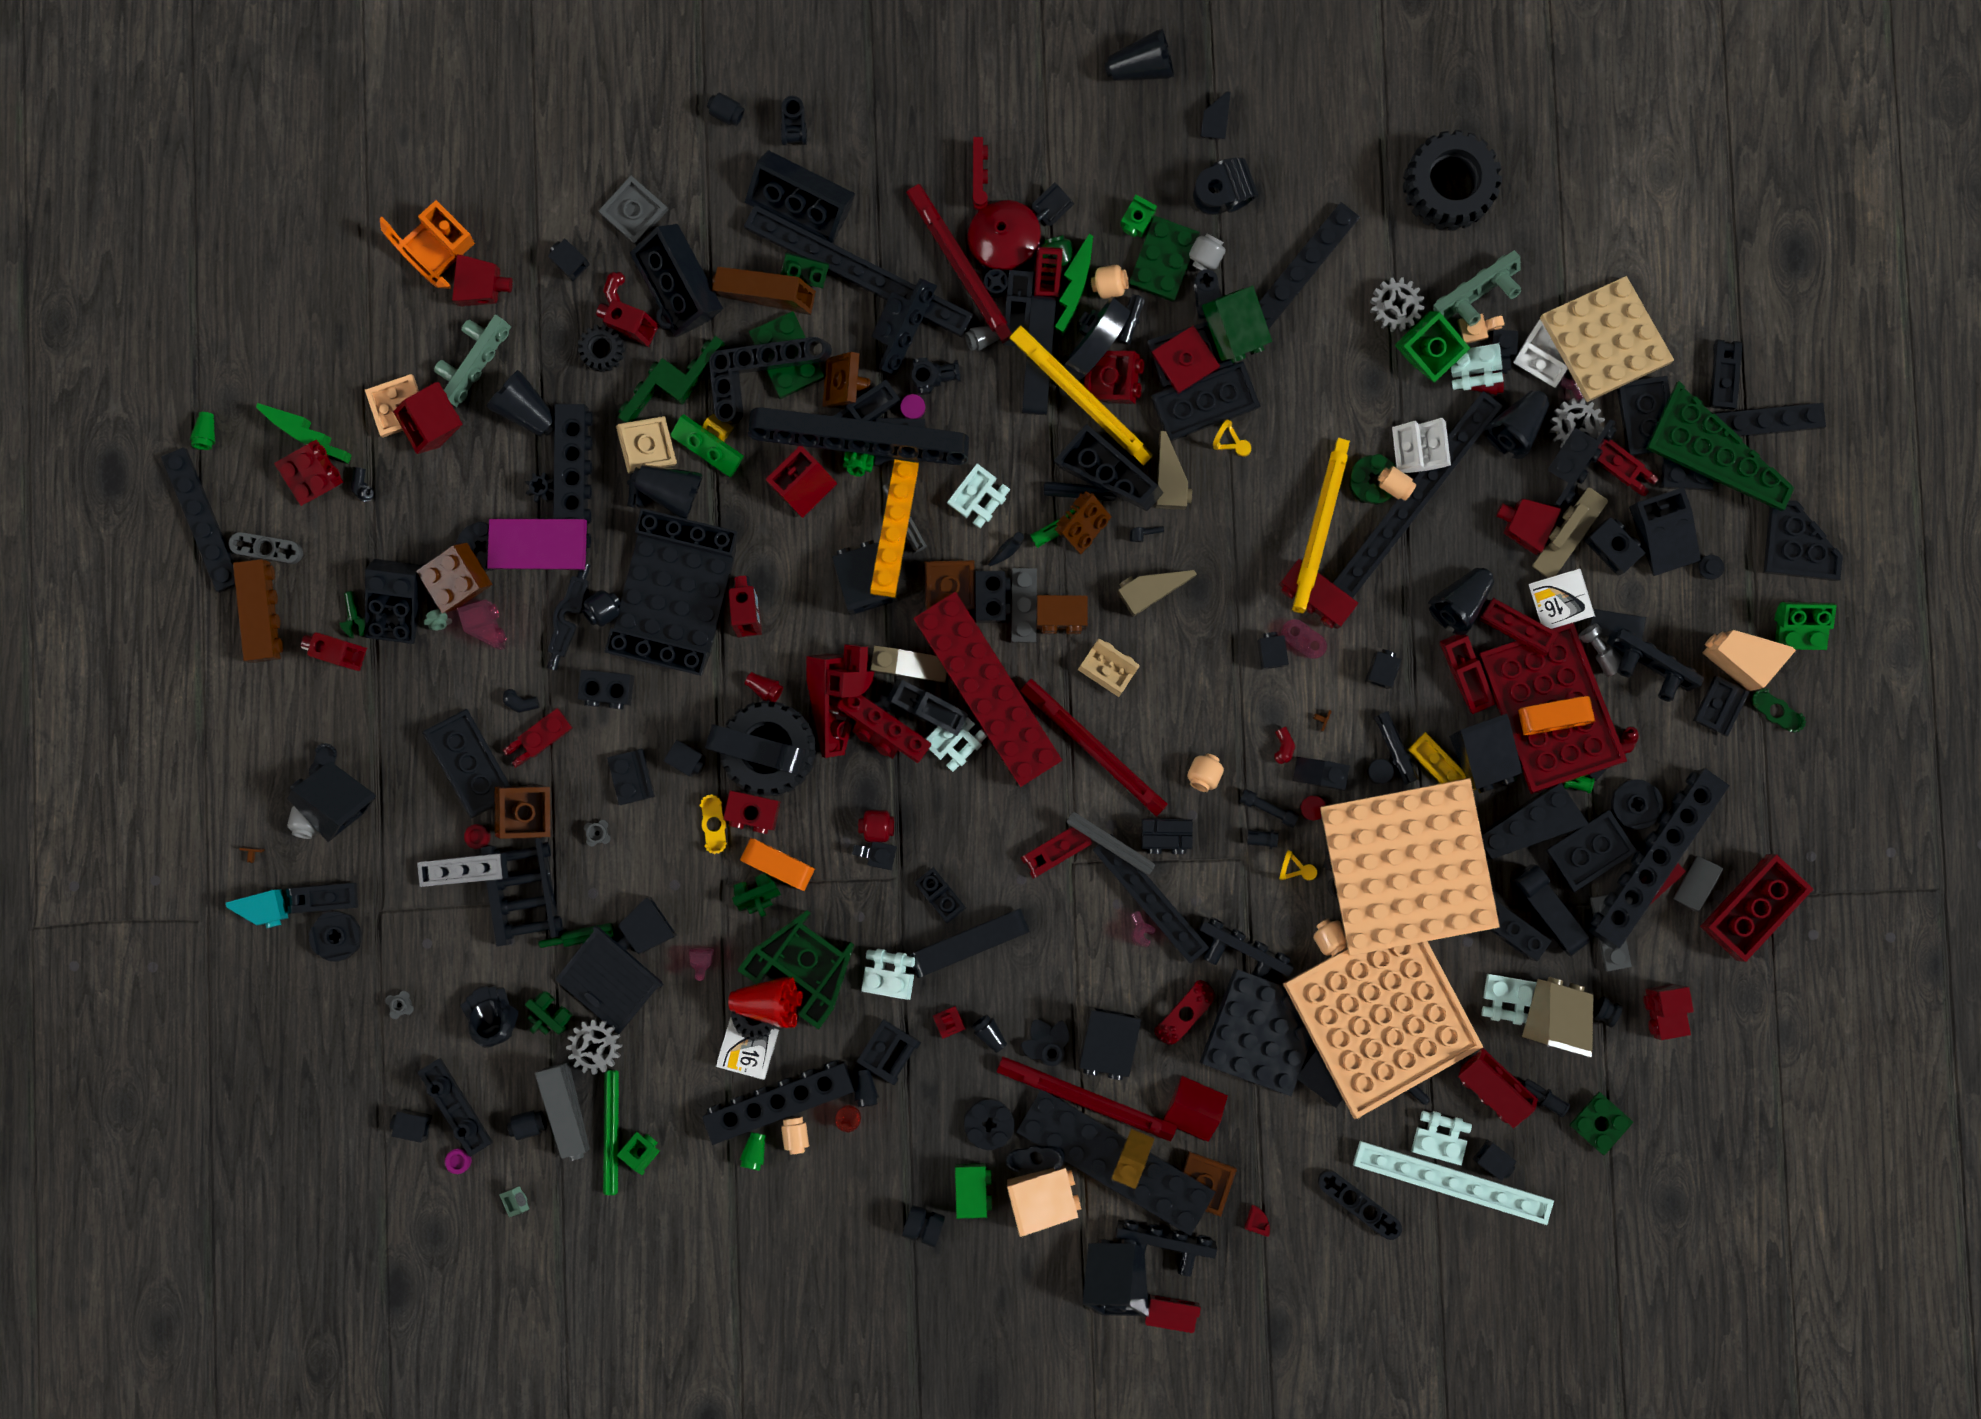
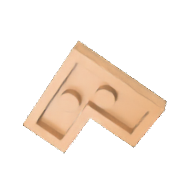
(386, 398)

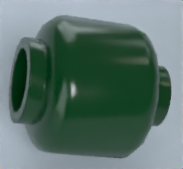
(1059, 242)

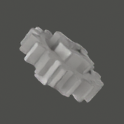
(1395, 294)
(1568, 420)
(589, 1037)

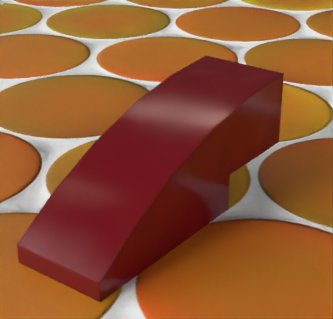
(1467, 672)

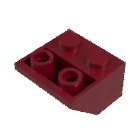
(428, 418)
(801, 481)

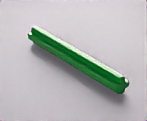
(611, 1101)

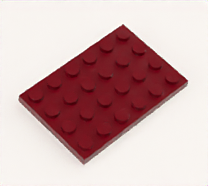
(1526, 679)

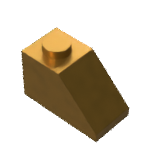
(1133, 1158)

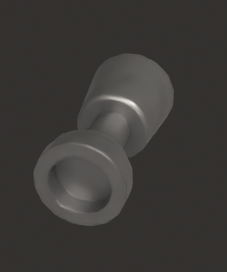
(1607, 657)

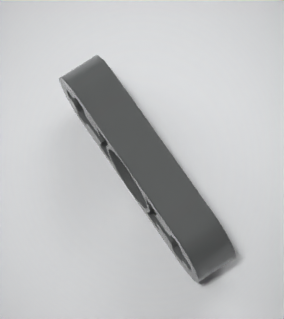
(247, 551)

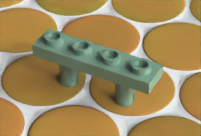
(1486, 279)
(480, 354)

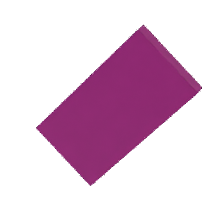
(537, 544)

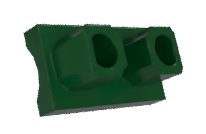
(809, 270)
(757, 898)
(556, 1021)

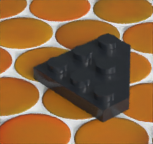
(1799, 546)

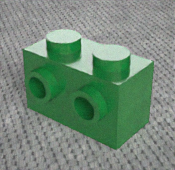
(971, 1190)

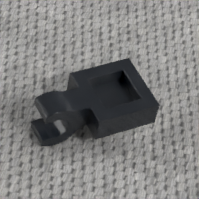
(1508, 345)
(879, 855)

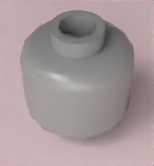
(1207, 252)
(300, 825)

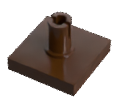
(843, 380)

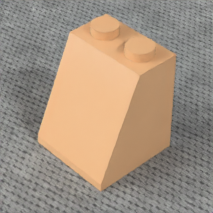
(1747, 658)
(1043, 1199)

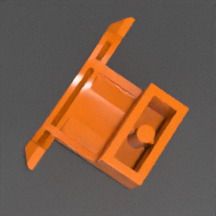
(432, 244)

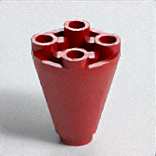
(768, 1002)

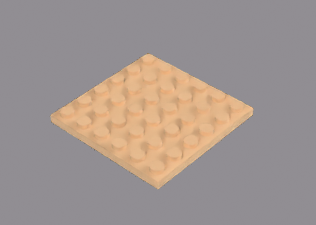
(1409, 867)
(1382, 1021)

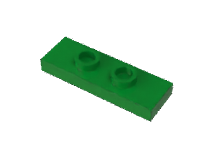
(706, 445)

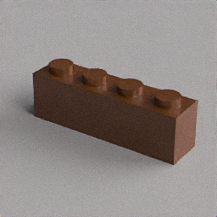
(257, 611)

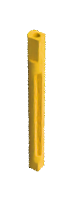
(1080, 395)
(1321, 524)

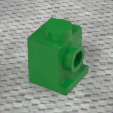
(1142, 207)
(631, 1152)

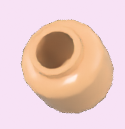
(1110, 281)
(1205, 772)
(1330, 937)

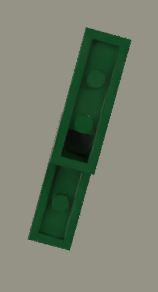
(670, 380)

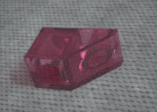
(480, 622)

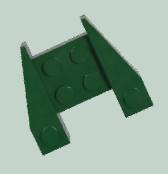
(806, 959)

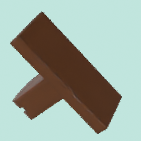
(1322, 719)
(251, 853)

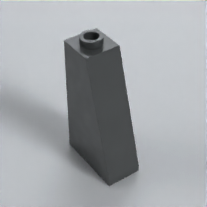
(563, 1110)

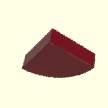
(1257, 1221)

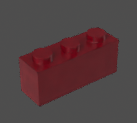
(1324, 598)
(1497, 1088)

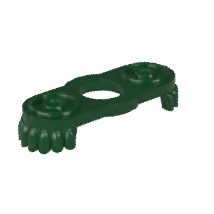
(1790, 720)

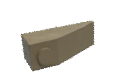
(1171, 477)
(1146, 590)
(907, 664)

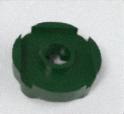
(1360, 476)

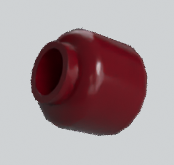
(876, 826)

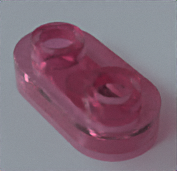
(1304, 639)

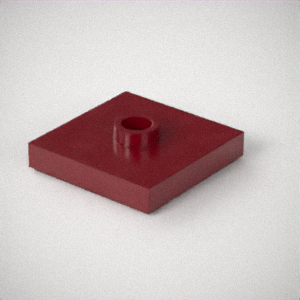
(1185, 359)

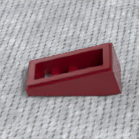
(1044, 289)

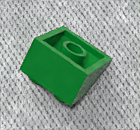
(1432, 346)

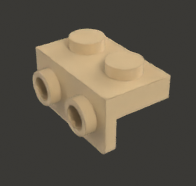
(1109, 667)

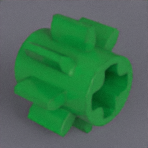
(858, 463)

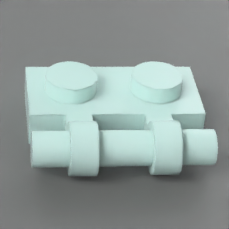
(1478, 360)
(971, 493)
(943, 743)
(887, 982)
(1507, 990)
(1439, 1145)

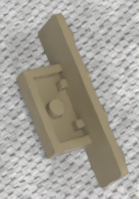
(1569, 534)

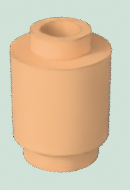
(1396, 483)
(795, 1134)

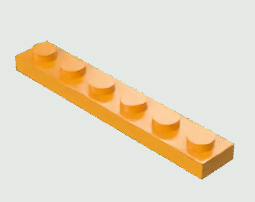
(894, 528)

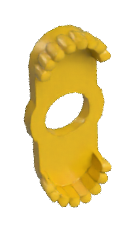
(716, 840)

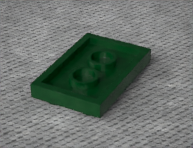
(1163, 258)
(793, 378)

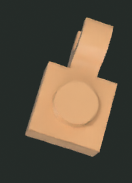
(1479, 331)

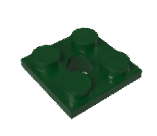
(1616, 1123)

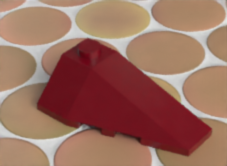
(830, 722)

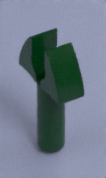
(352, 616)

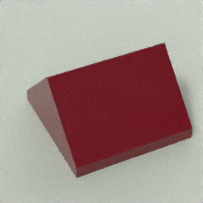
(1196, 1108)

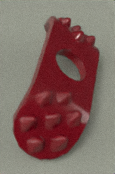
(1198, 999)

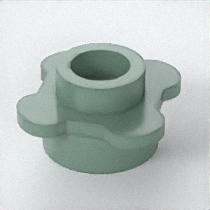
(437, 620)

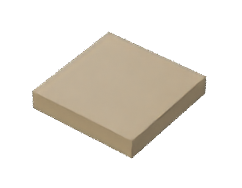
(646, 443)

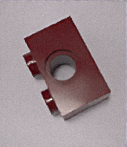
(739, 802)

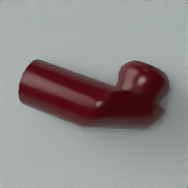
(611, 286)
(1629, 739)
(1287, 746)

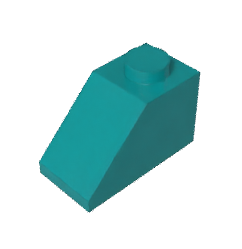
(262, 908)

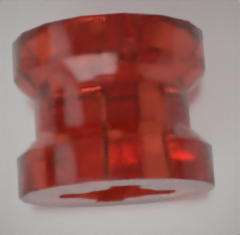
(850, 1112)

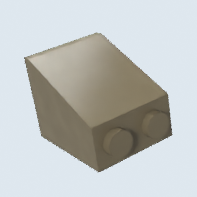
(1561, 1016)

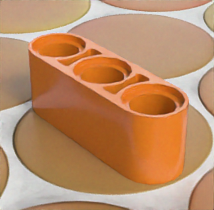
(1556, 715)
(777, 864)

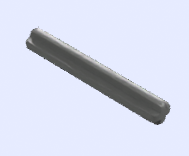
(1110, 843)

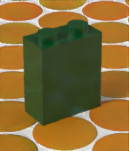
(1237, 324)

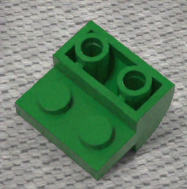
(1804, 624)

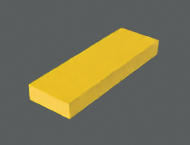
(1435, 760)

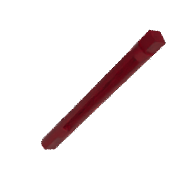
(959, 262)
(1094, 747)
(1086, 1098)

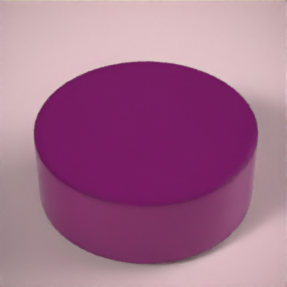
(913, 407)
(457, 1161)

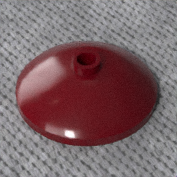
(1007, 247)

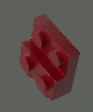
(1116, 377)
(309, 472)

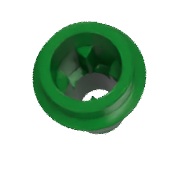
(203, 432)
(753, 1153)

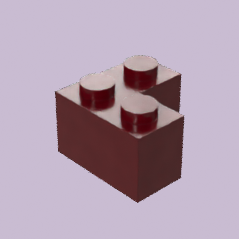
(1668, 1011)

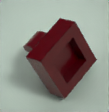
(949, 1022)

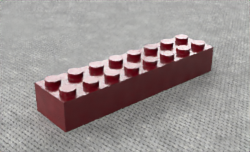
(987, 689)

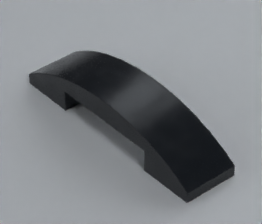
(1097, 340)

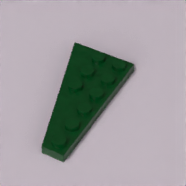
(1708, 446)

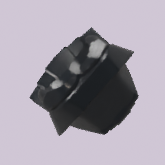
(489, 1016)

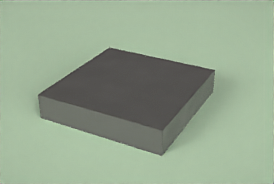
(633, 210)

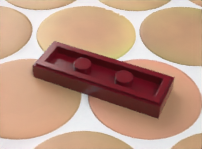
(1519, 626)

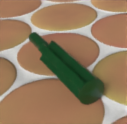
(576, 936)

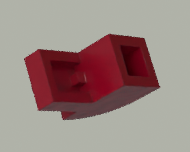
(854, 677)

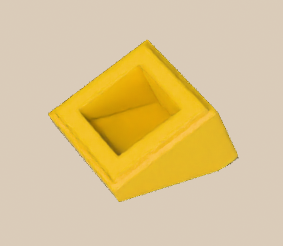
(717, 427)

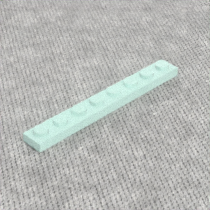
(1453, 1182)

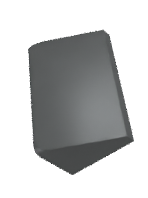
(1697, 883)

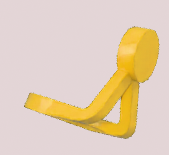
(1242, 447)
(1308, 871)

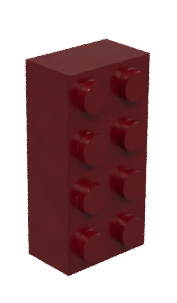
(1756, 907)

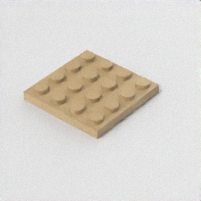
(1606, 339)

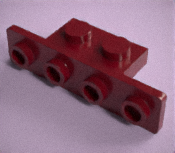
(883, 730)

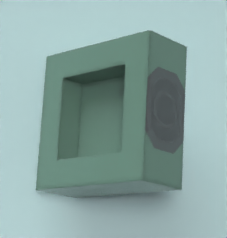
(514, 1201)

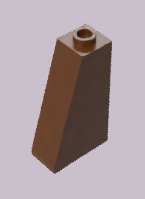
(764, 289)

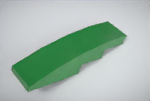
(1076, 278)
(299, 429)

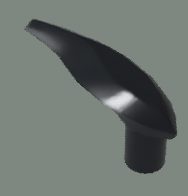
(1007, 549)

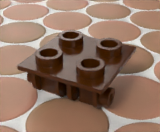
(1085, 523)

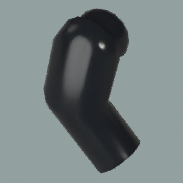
(359, 487)
(518, 704)

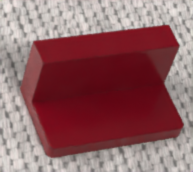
(1172, 1313)

